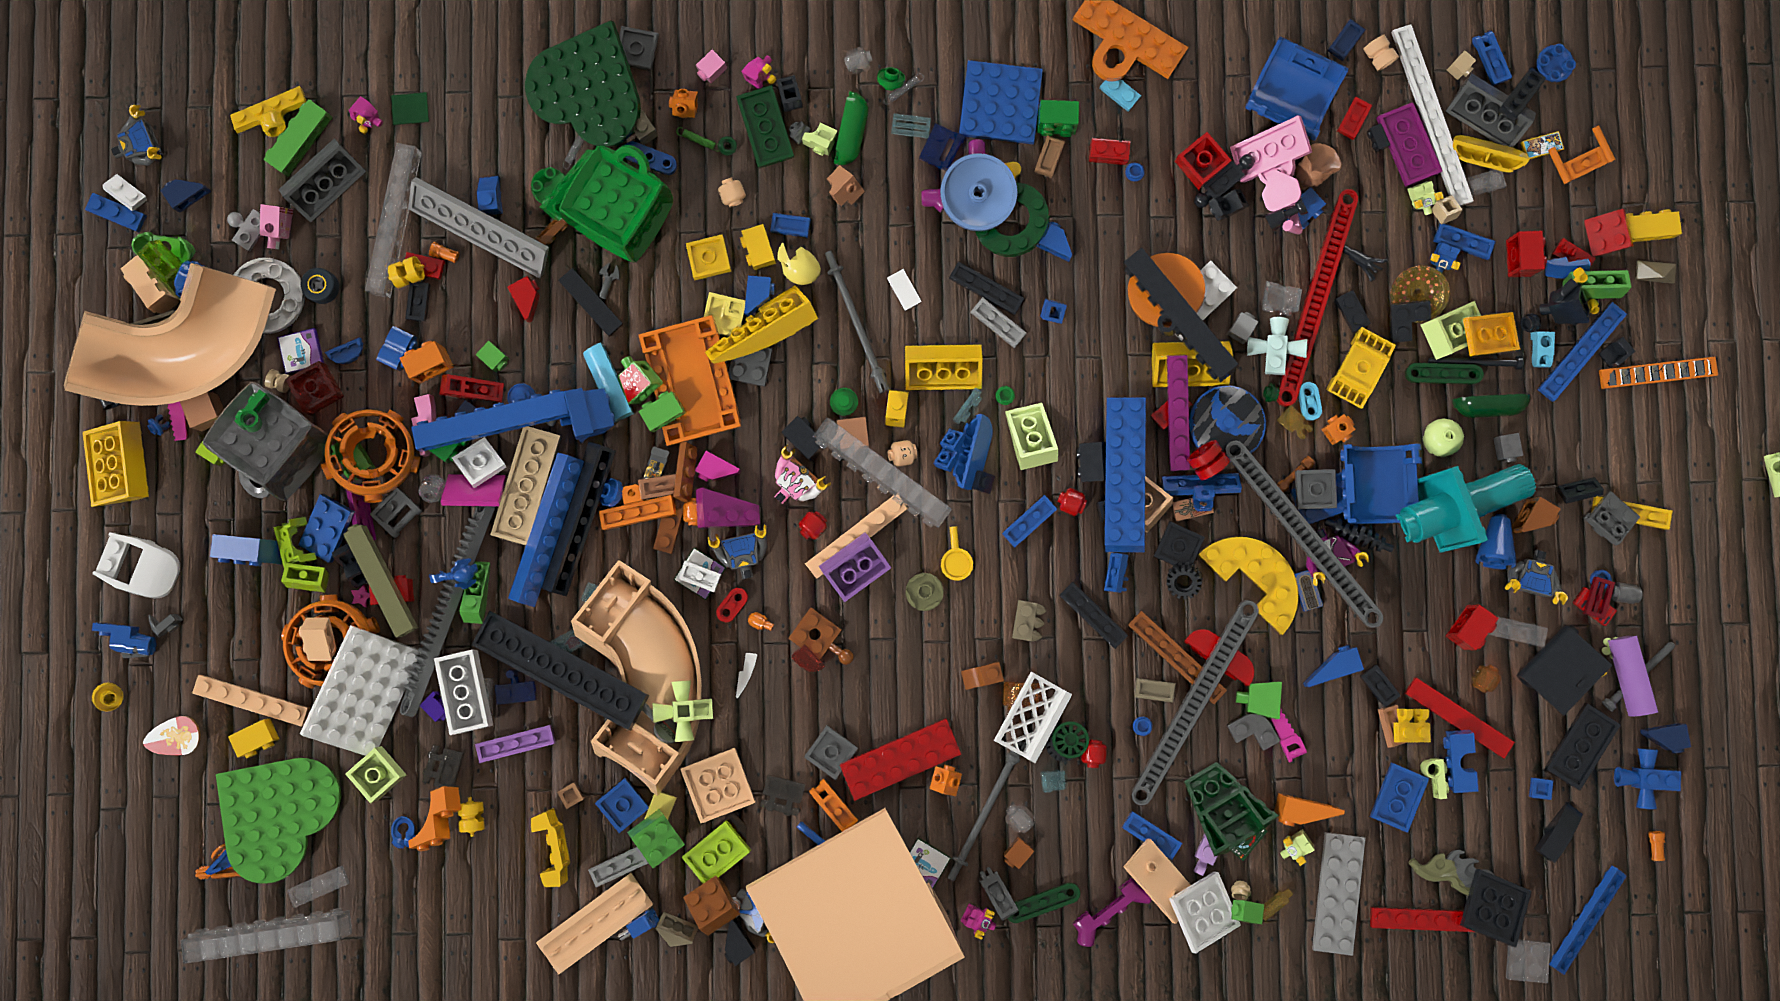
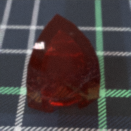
(807, 660)

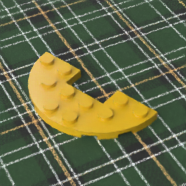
(1265, 568)

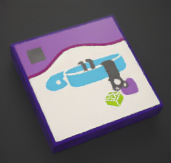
(300, 350)

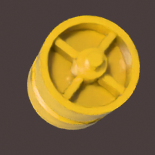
(403, 273)
(471, 817)

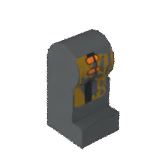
(657, 463)

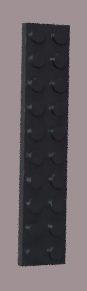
(560, 670)

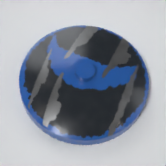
(1227, 416)

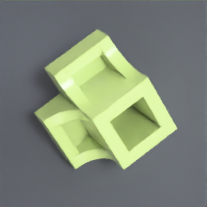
(821, 139)

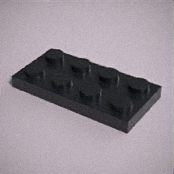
(1582, 746)

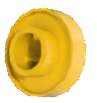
(107, 697)

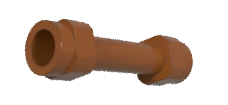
(1306, 464)

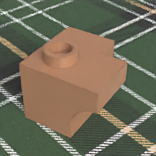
(844, 186)

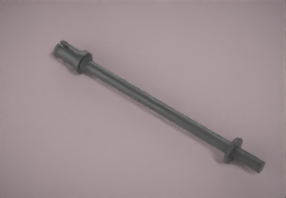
(877, 372)
(1012, 759)

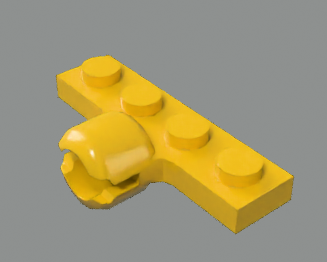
(269, 113)

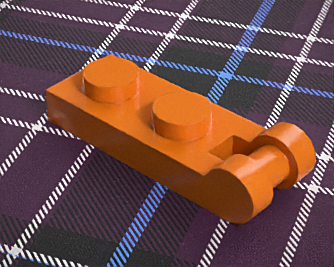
(834, 806)

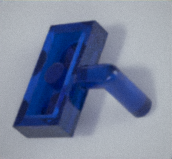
(515, 691)

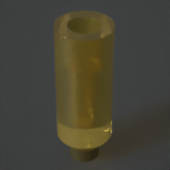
(1276, 903)

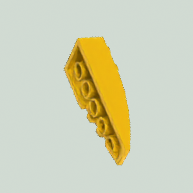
(773, 323)

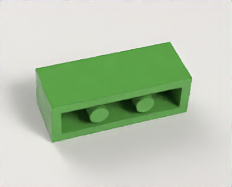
(1604, 284)

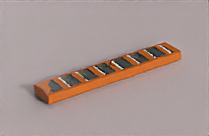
(1658, 372)

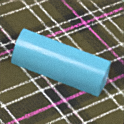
(607, 378)

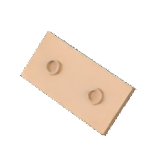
(1156, 876)

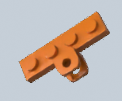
(636, 509)

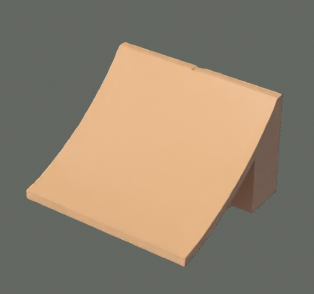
(856, 916)

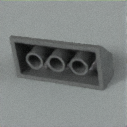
(1478, 107)
(322, 180)

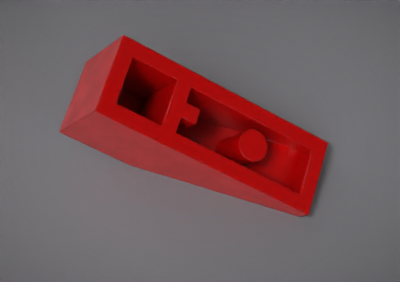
(471, 388)

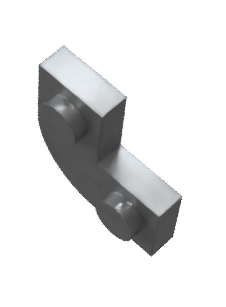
(1255, 725)

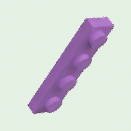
(515, 743)

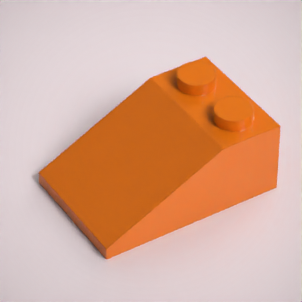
(1303, 811)

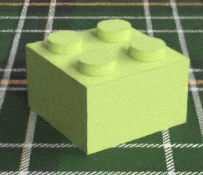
(375, 774)

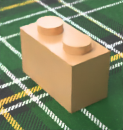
(318, 639)

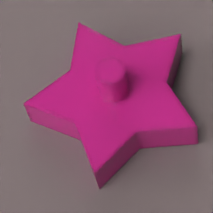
(361, 596)

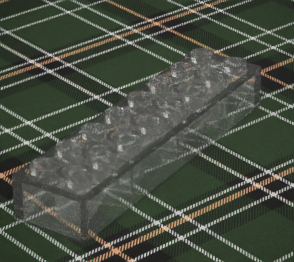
(266, 936)

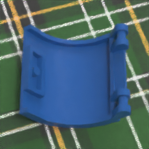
(1296, 84)
(1379, 482)

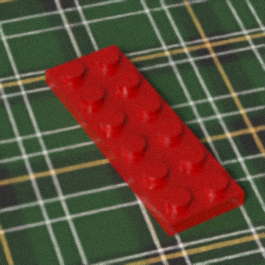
(900, 759)

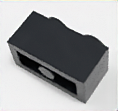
(1378, 138)

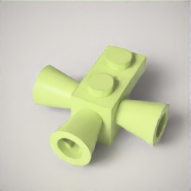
(683, 710)

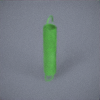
(698, 139)

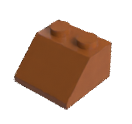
(1534, 515)

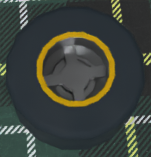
(314, 280)

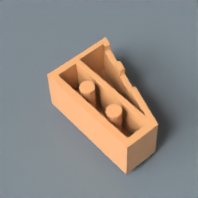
(149, 286)

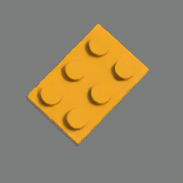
(1491, 334)

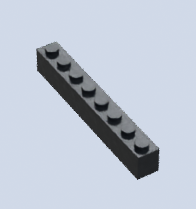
(578, 518)

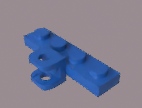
(1202, 490)

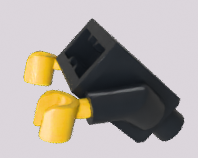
(1569, 302)

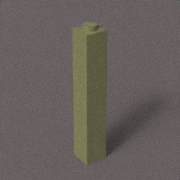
(380, 580)

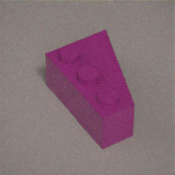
(720, 510)

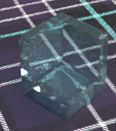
(1053, 780)

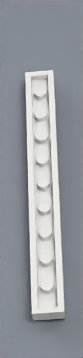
(1431, 114)

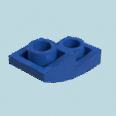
(1561, 267)
(952, 446)

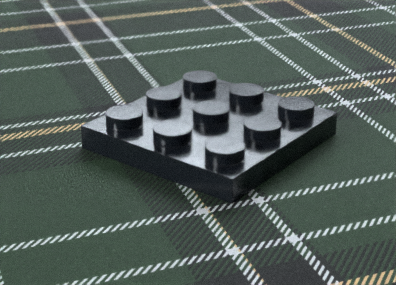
(1495, 908)

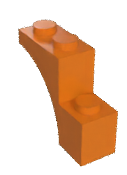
(436, 828)

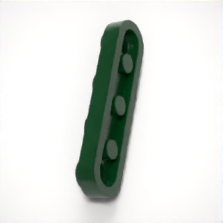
(1444, 373)
(1045, 902)

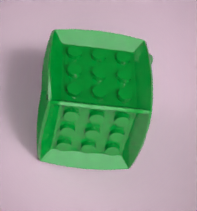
(617, 202)

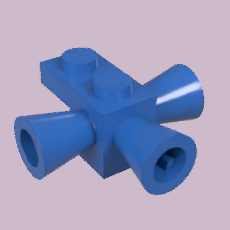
(1648, 778)

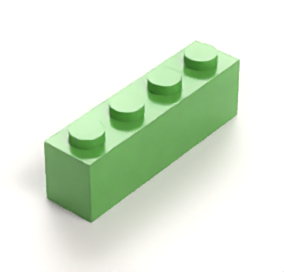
(297, 137)

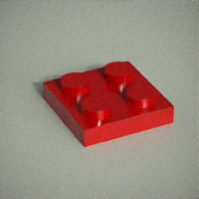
(1608, 233)

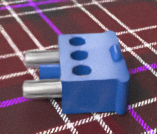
(640, 924)

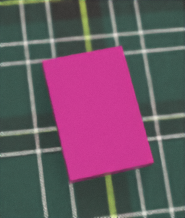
(461, 493)

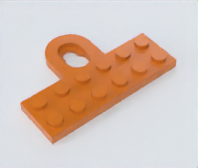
(1132, 36)

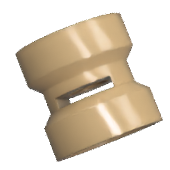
(277, 380)

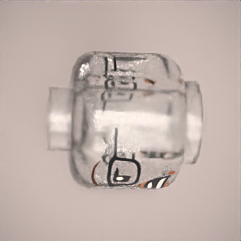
(432, 488)

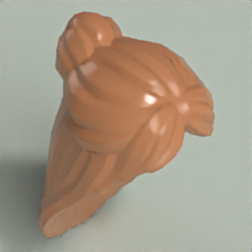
(1317, 166)

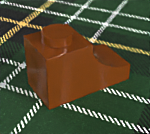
(982, 675)

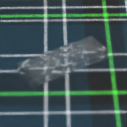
(1520, 632)

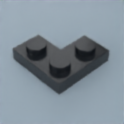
(1404, 314)

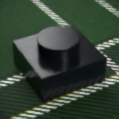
(983, 482)

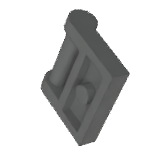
(391, 508)

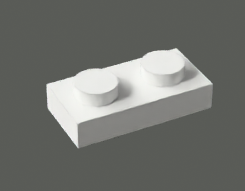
(124, 192)
(699, 576)

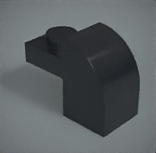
(789, 93)
(1228, 204)
(351, 567)

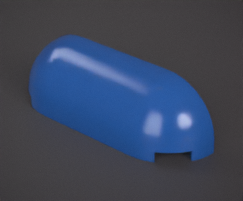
(974, 451)

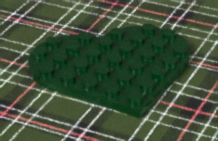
(586, 85)

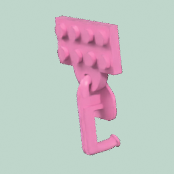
(1276, 152)

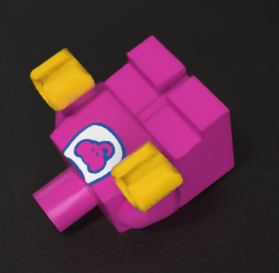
(758, 71)
(364, 114)
(978, 920)

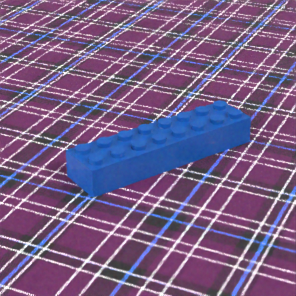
(1125, 475)

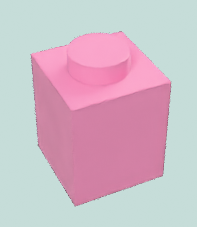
(710, 67)

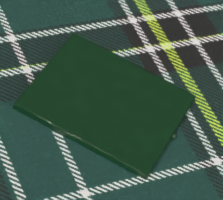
(410, 108)

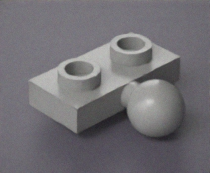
(249, 229)

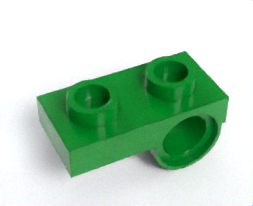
(255, 405)

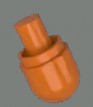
(760, 621)

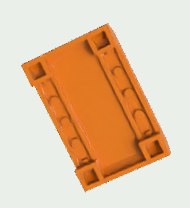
(701, 386)

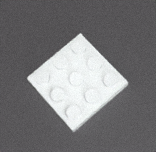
(1204, 912)

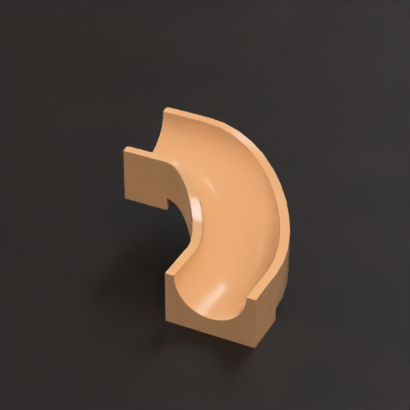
(178, 357)
(650, 649)

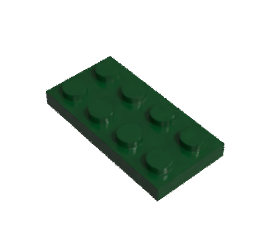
(765, 126)

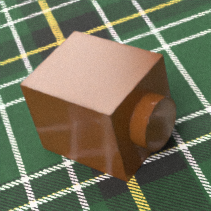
(1018, 853)

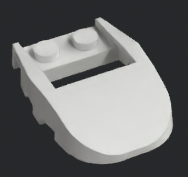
(154, 572)

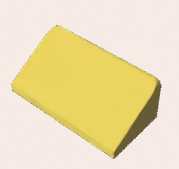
(663, 802)

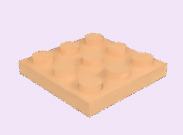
(718, 785)

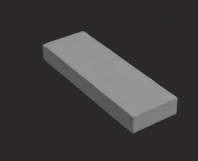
(998, 322)
(617, 866)

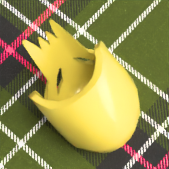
(801, 268)

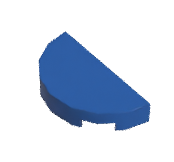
(347, 352)

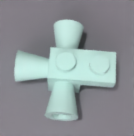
(1277, 347)

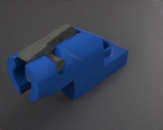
(127, 640)

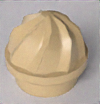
(1240, 890)

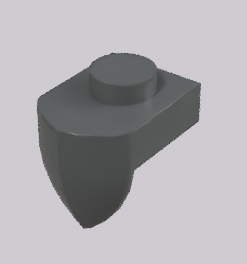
(169, 624)

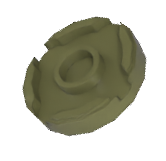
(924, 591)

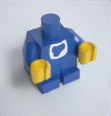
(1445, 257)

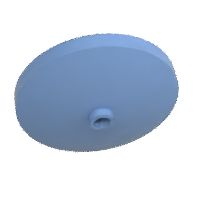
(983, 175)

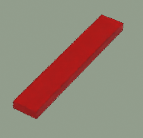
(1459, 717)

